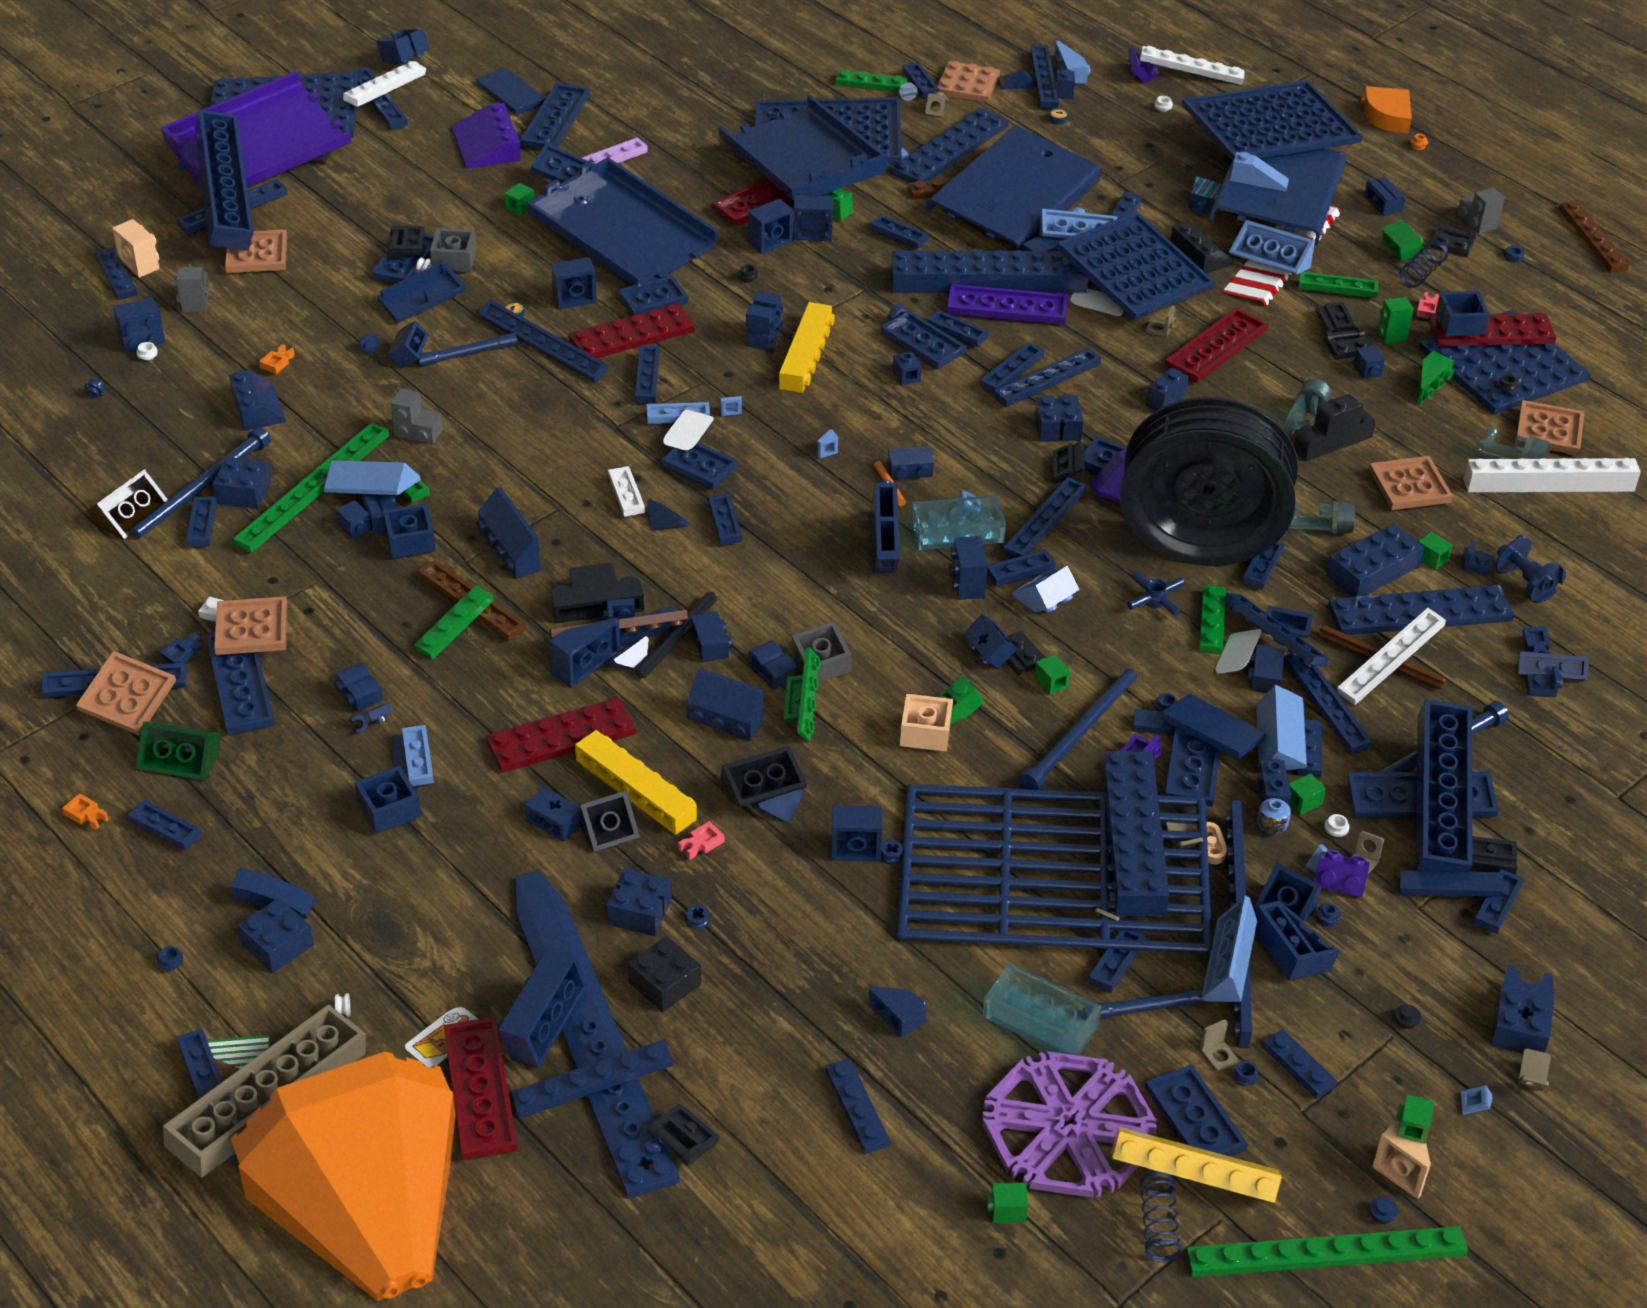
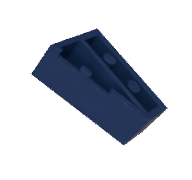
(1291, 944)

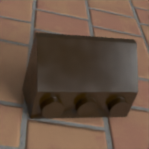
(127, 505)

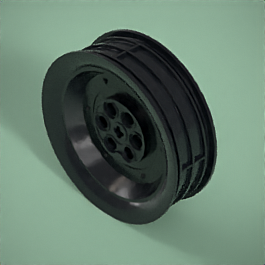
(1209, 481)

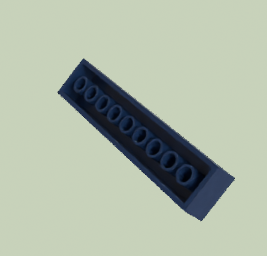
(223, 180)
(1015, 270)

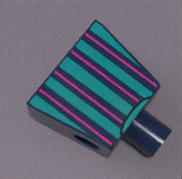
(1203, 195)

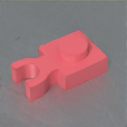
(1427, 306)
(702, 838)

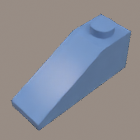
(1070, 60)
(1253, 171)

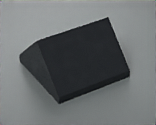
(608, 821)

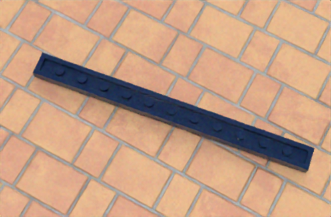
(1237, 890)

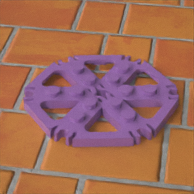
(1050, 1120)

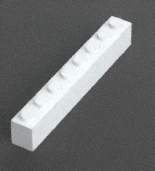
(1551, 475)

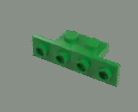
(800, 696)

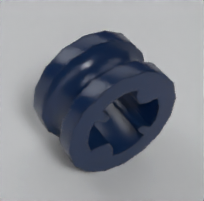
(891, 857)
(697, 910)

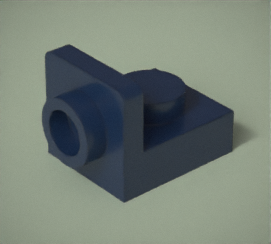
(1477, 561)
(619, 609)
(1544, 685)

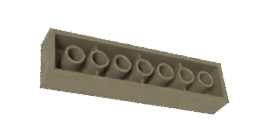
(205, 1129)

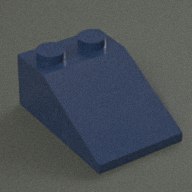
(583, 650)

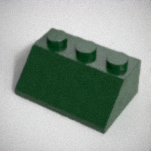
(177, 750)

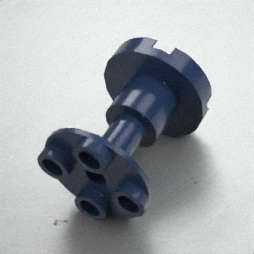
(1540, 578)

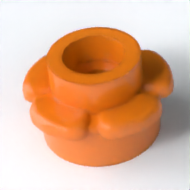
(1418, 142)

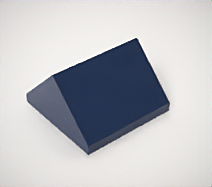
(1292, 890)

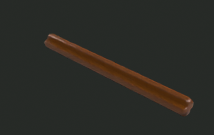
(1368, 651)

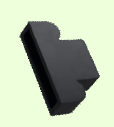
(1336, 426)
(589, 593)

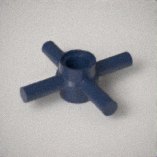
(1155, 593)

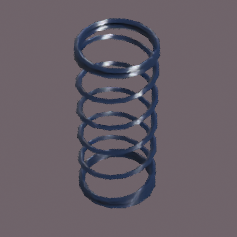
(1427, 262)
(1167, 1192)

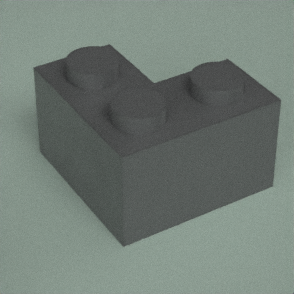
(1482, 210)
(192, 288)
(412, 421)

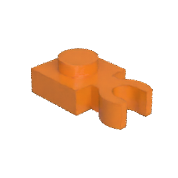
(276, 361)
(84, 809)

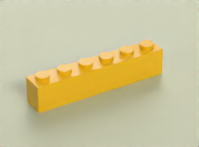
(806, 347)
(643, 786)
(1196, 1164)

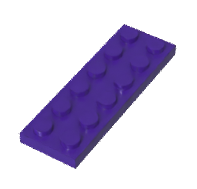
(1007, 304)

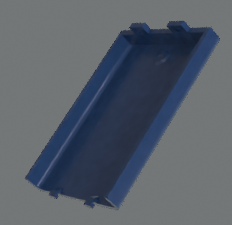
(807, 151)
(1014, 183)
(1308, 195)
(622, 222)

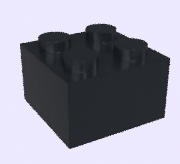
(664, 973)

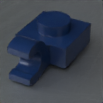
(181, 651)
(377, 715)

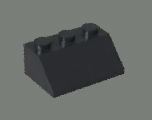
(1199, 248)
(762, 777)

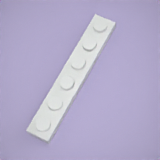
(1192, 65)
(384, 83)
(1391, 656)

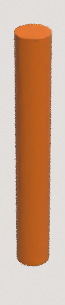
(885, 476)

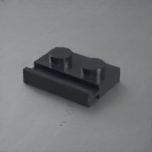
(1335, 317)
(1068, 461)
(1026, 654)
(1494, 854)

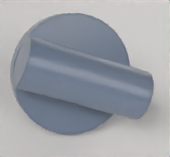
(908, 91)

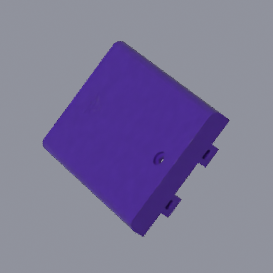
(276, 126)

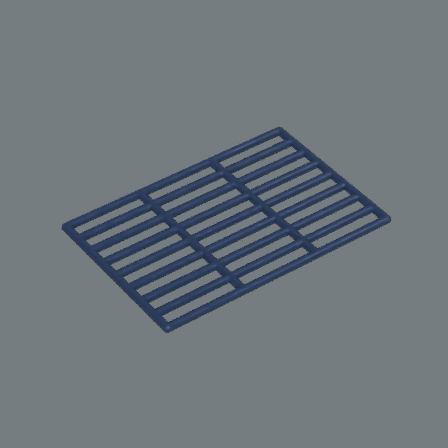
(1003, 900)

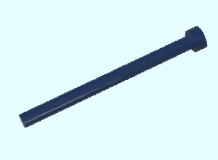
(257, 439)
(1493, 714)
(1034, 777)

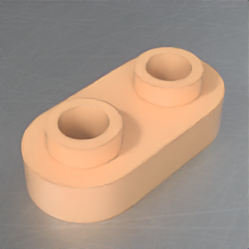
(1216, 845)

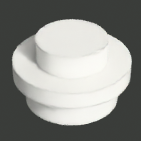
(1163, 103)
(146, 351)
(1337, 825)

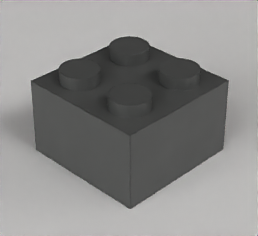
(454, 248)
(829, 646)

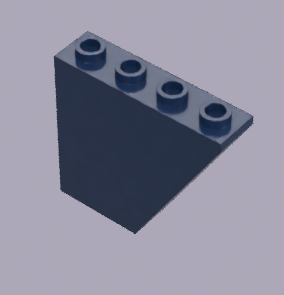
(885, 527)

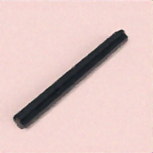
(674, 636)

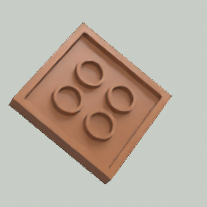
(968, 81)
(265, 253)
(1553, 424)
(1410, 483)
(251, 625)
(126, 692)

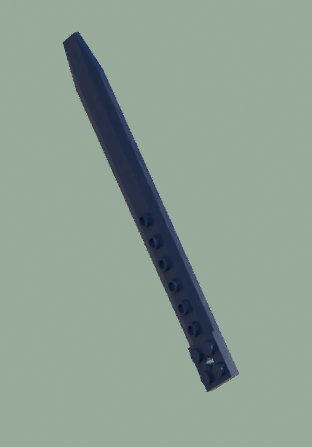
(592, 1037)

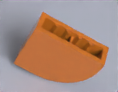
(1387, 108)

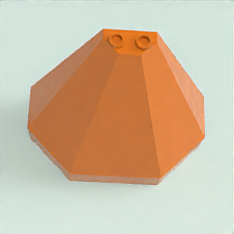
(357, 1167)

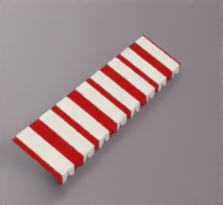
(1259, 280)

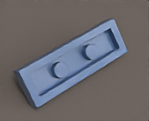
(670, 412)
(418, 755)

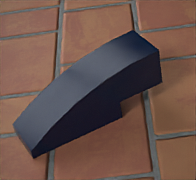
(263, 889)

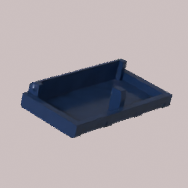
(420, 292)

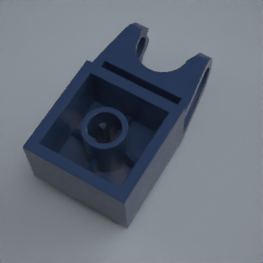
(1523, 1014)

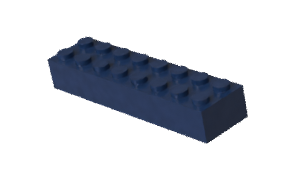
(1444, 787)
(1135, 834)

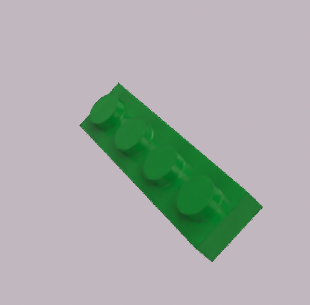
(869, 81)
(1338, 284)
(1212, 619)
(454, 622)

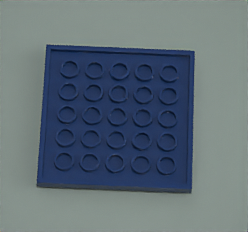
(1135, 265)
(1538, 370)

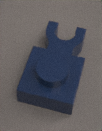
(1536, 639)

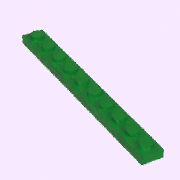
(307, 489)
(1326, 1251)

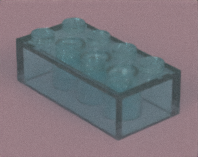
(939, 521)
(1041, 1011)

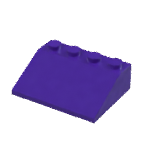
(487, 137)

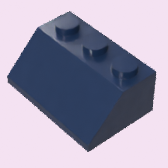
(255, 400)
(725, 704)

